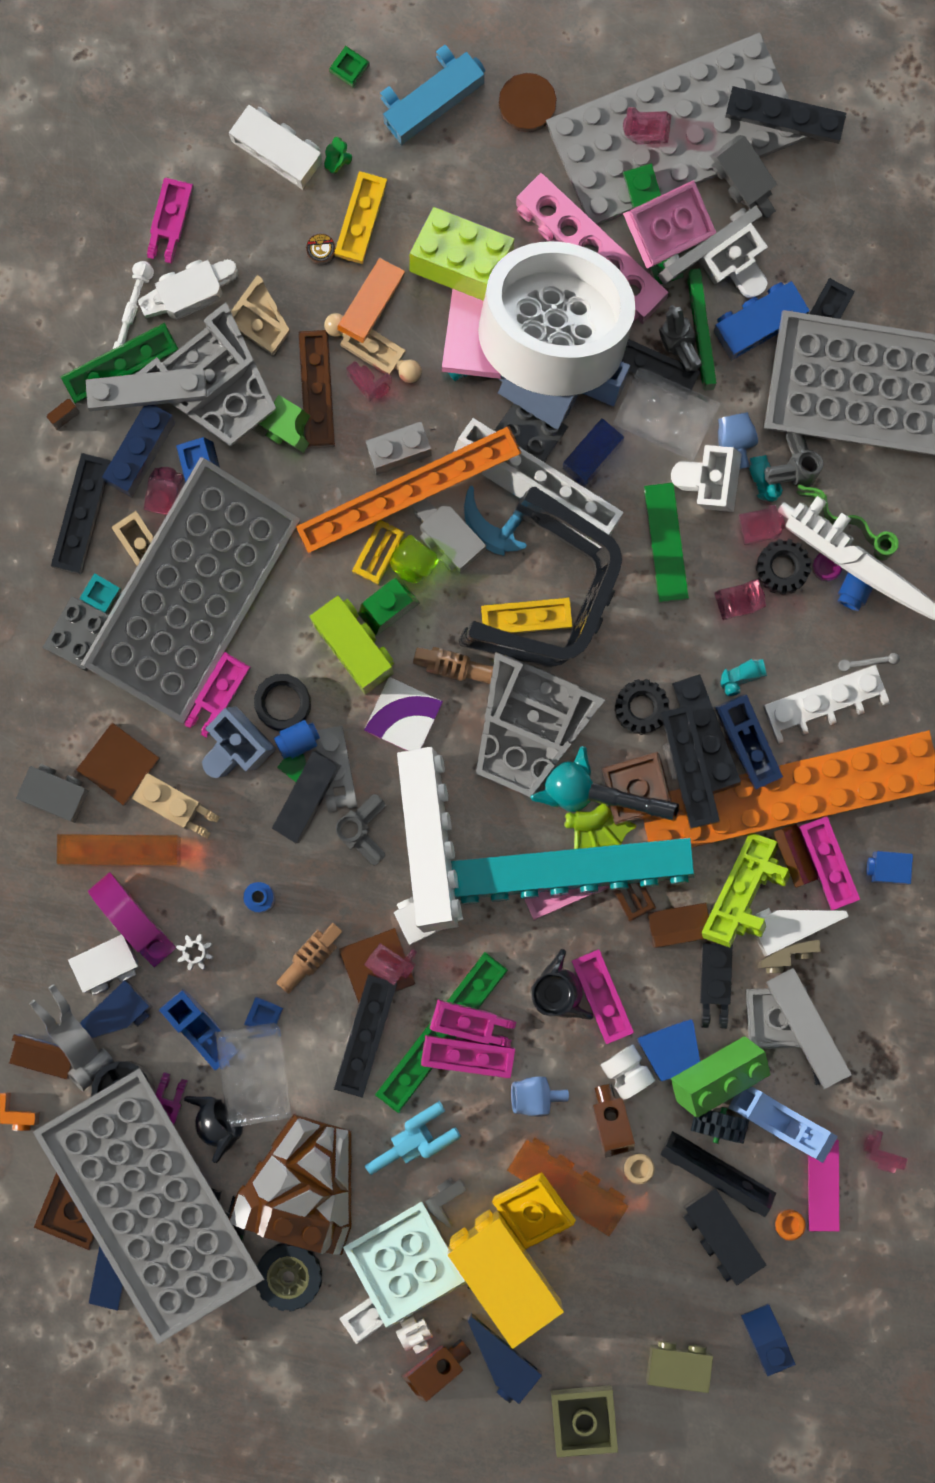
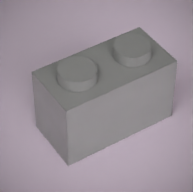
(398, 448)

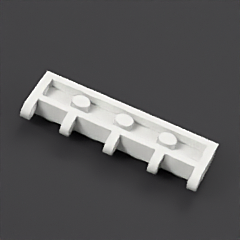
(825, 700)

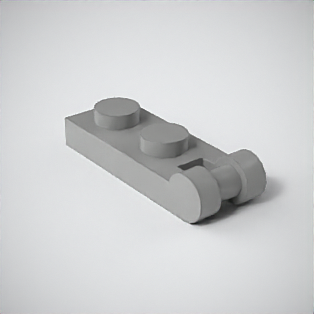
(333, 745)

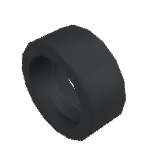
(274, 681)

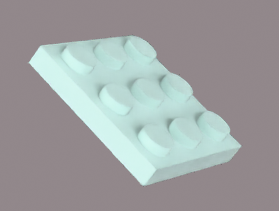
(404, 1265)

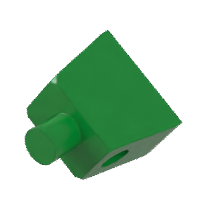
(387, 605)

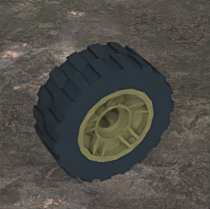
(288, 1294)

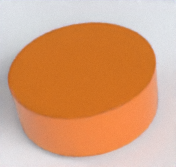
(790, 1224)

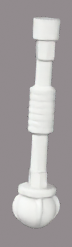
(142, 273)

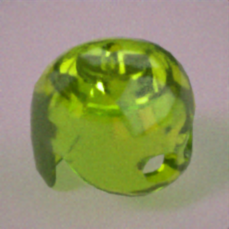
(413, 560)

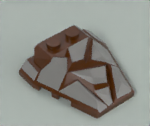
(301, 1188)

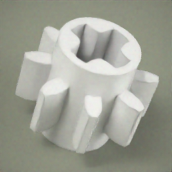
(191, 944)
(414, 1334)

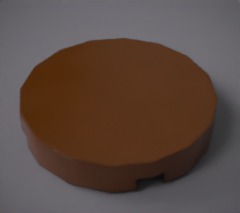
(527, 102)

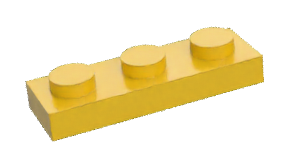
(360, 217)
(529, 616)

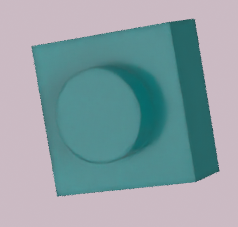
(100, 593)

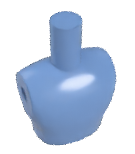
(739, 433)
(534, 1096)

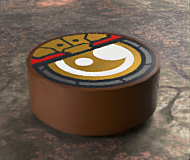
(320, 249)

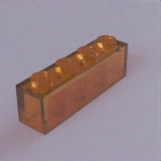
(119, 850)
(577, 1191)

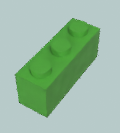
(720, 1076)

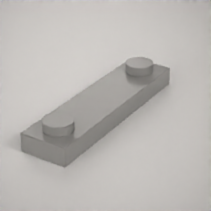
(677, 265)
(146, 389)

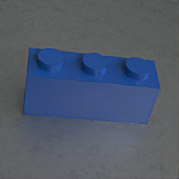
(757, 320)

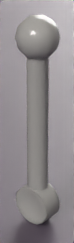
(844, 665)

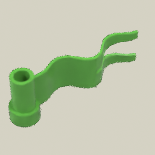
(884, 539)

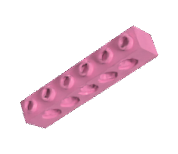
(543, 193)

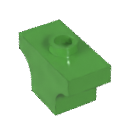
(287, 424)

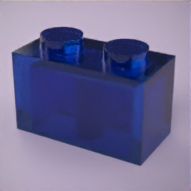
(593, 452)

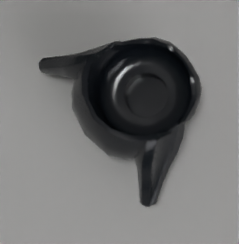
(558, 991)
(213, 1126)

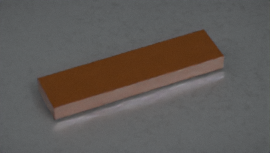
(317, 388)

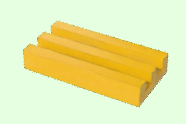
(368, 573)

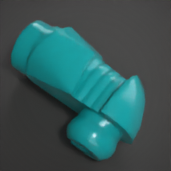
(766, 491)
(745, 673)

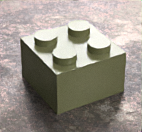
(584, 1421)

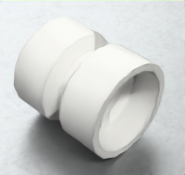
(628, 1072)

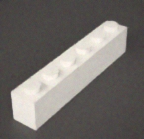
(527, 471)
(428, 839)

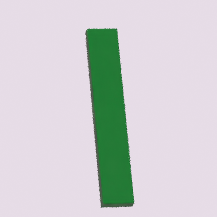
(409, 1072)

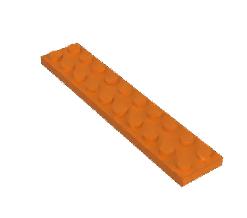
(812, 790)

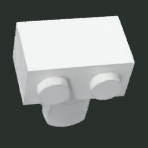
(737, 260)
(713, 479)

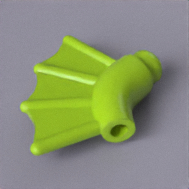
(596, 828)

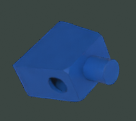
(671, 1049)

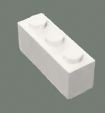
(276, 146)

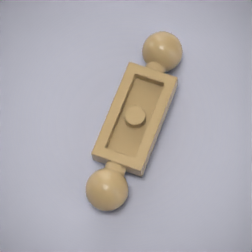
(376, 351)

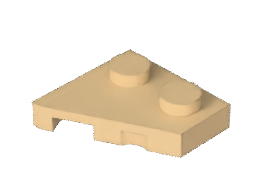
(260, 318)

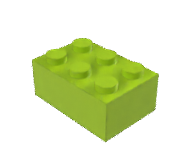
(458, 252)
(353, 643)

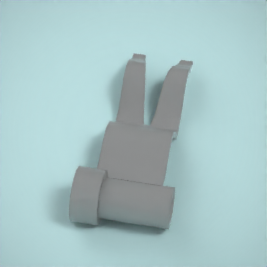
(74, 1042)

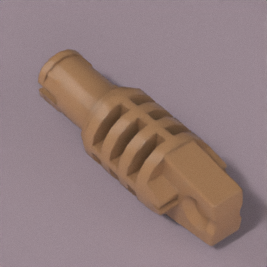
(452, 665)
(310, 957)

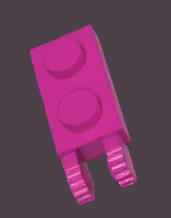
(170, 217)
(218, 690)
(469, 1023)

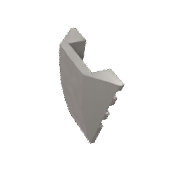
(234, 386)
(530, 723)

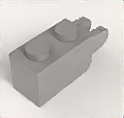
(449, 535)

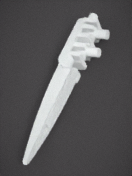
(836, 546)

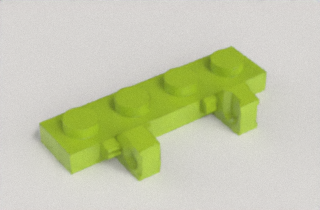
(732, 909)

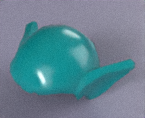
(568, 784)

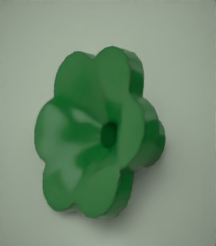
(336, 155)

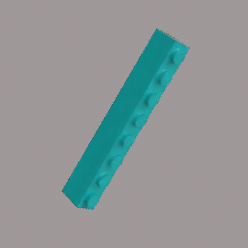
(574, 869)

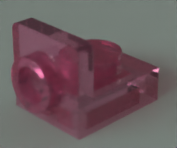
(363, 379)

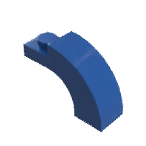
(194, 1023)

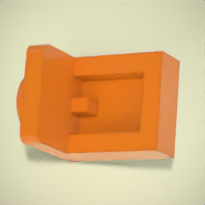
(20, 1119)

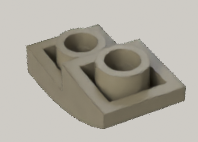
(778, 960)

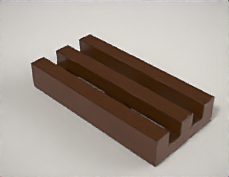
(640, 910)

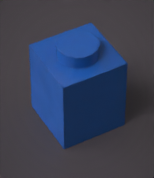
(890, 867)

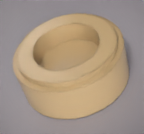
(639, 1168)

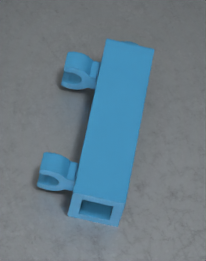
(433, 97)

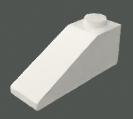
(790, 926)

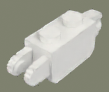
(189, 289)

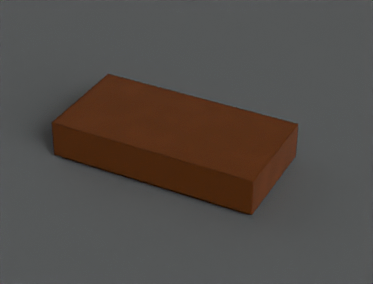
(795, 855)

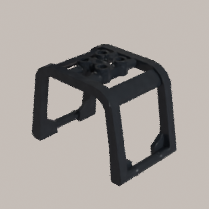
(540, 511)

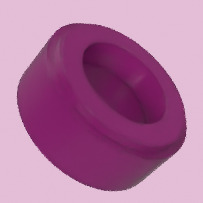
(825, 569)

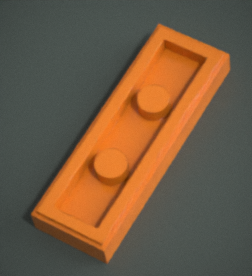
(371, 300)

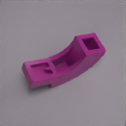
(131, 920)

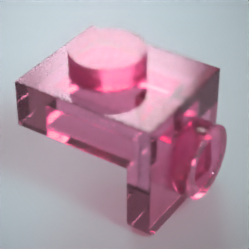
(647, 126)
(162, 489)
(761, 525)
(740, 600)
(390, 965)
(886, 1160)

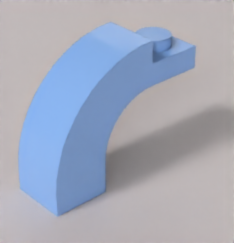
(783, 1123)

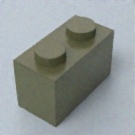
(679, 1368)

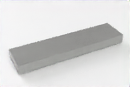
(808, 1028)

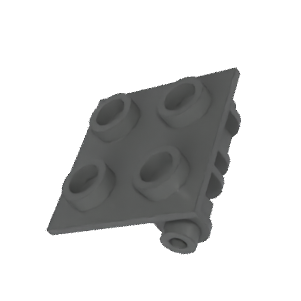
(531, 432)
(75, 631)

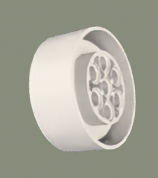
(556, 318)

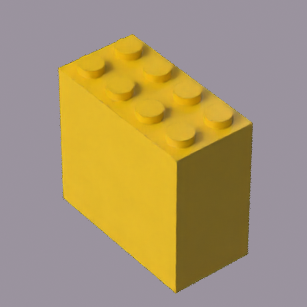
(504, 1278)

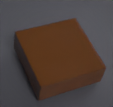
(62, 414)

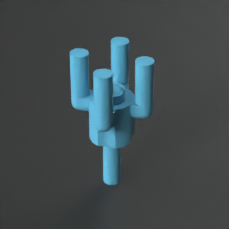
(415, 1140)

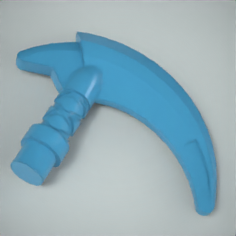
(495, 538)

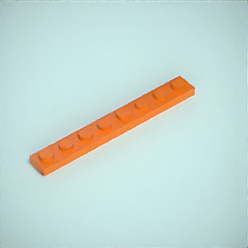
(409, 489)

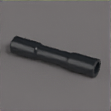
(651, 806)

